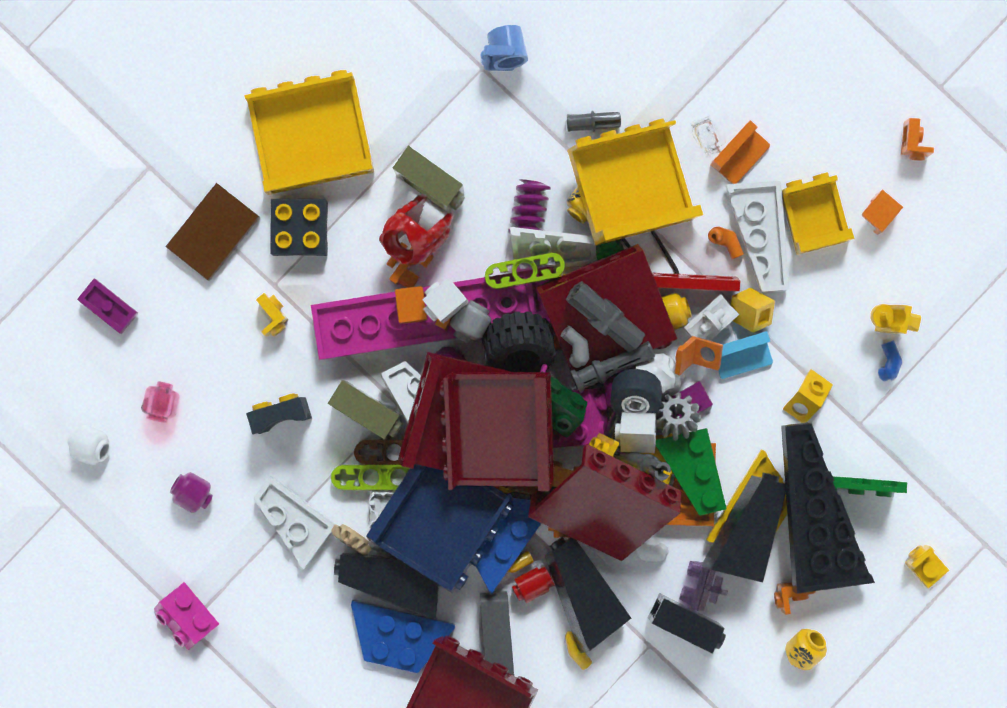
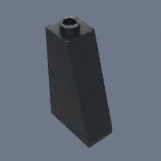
(749, 531)
(388, 580)
(584, 594)

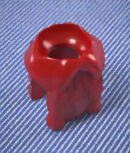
(422, 241)

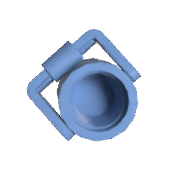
(505, 48)

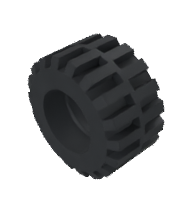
(519, 343)

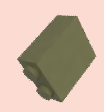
(366, 410)

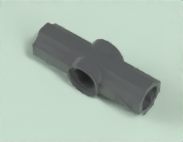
(605, 316)

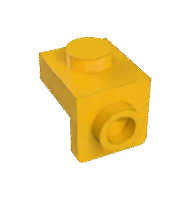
(273, 308)

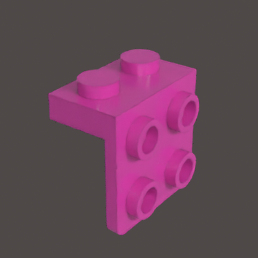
(594, 420)

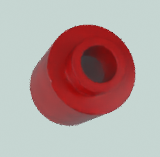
(532, 584)

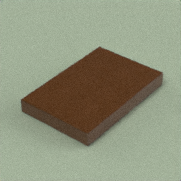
(212, 231)

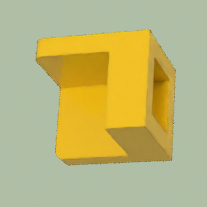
(753, 308)

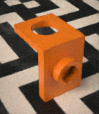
(690, 354)

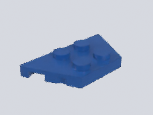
(507, 545)
(396, 636)

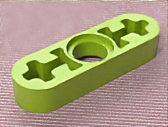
(502, 266)

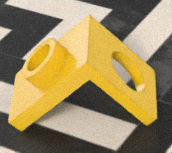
(810, 394)

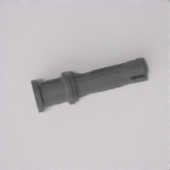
(600, 371)

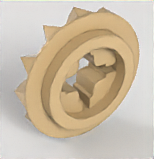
(351, 538)

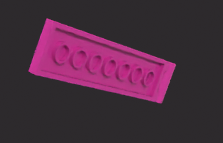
(373, 321)

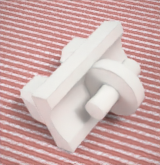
(711, 319)

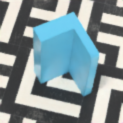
(745, 355)

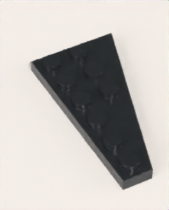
(819, 527)

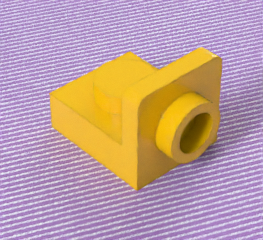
(926, 565)

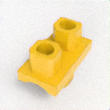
(894, 319)

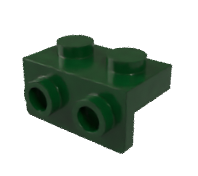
(567, 408)

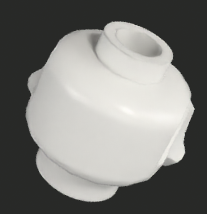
(664, 369)

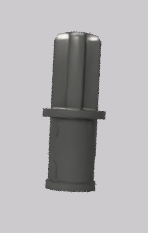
(593, 121)

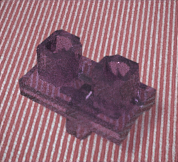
(698, 597)

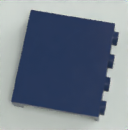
(437, 527)

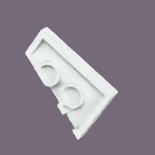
(573, 248)
(294, 519)

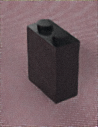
(686, 623)

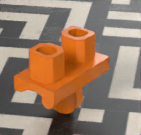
(402, 274)

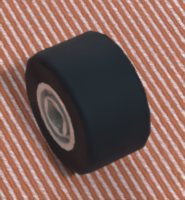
(636, 392)

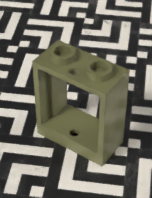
(429, 180)

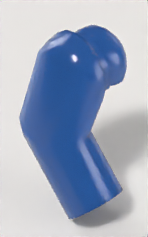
(893, 362)

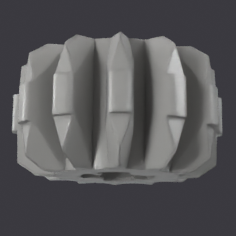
(679, 425)

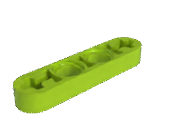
(383, 471)

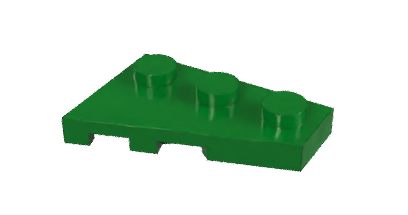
(694, 469)
(881, 487)

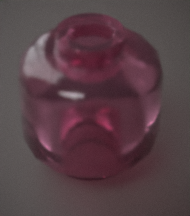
(160, 402)

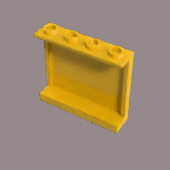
(309, 132)
(631, 182)

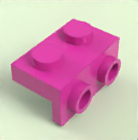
(185, 616)

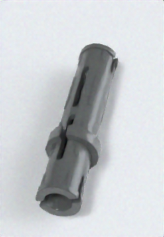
(646, 463)

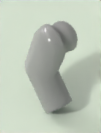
(580, 347)

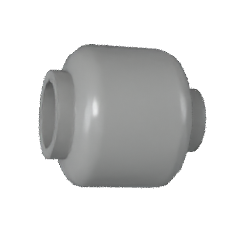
(471, 322)

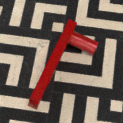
(695, 281)

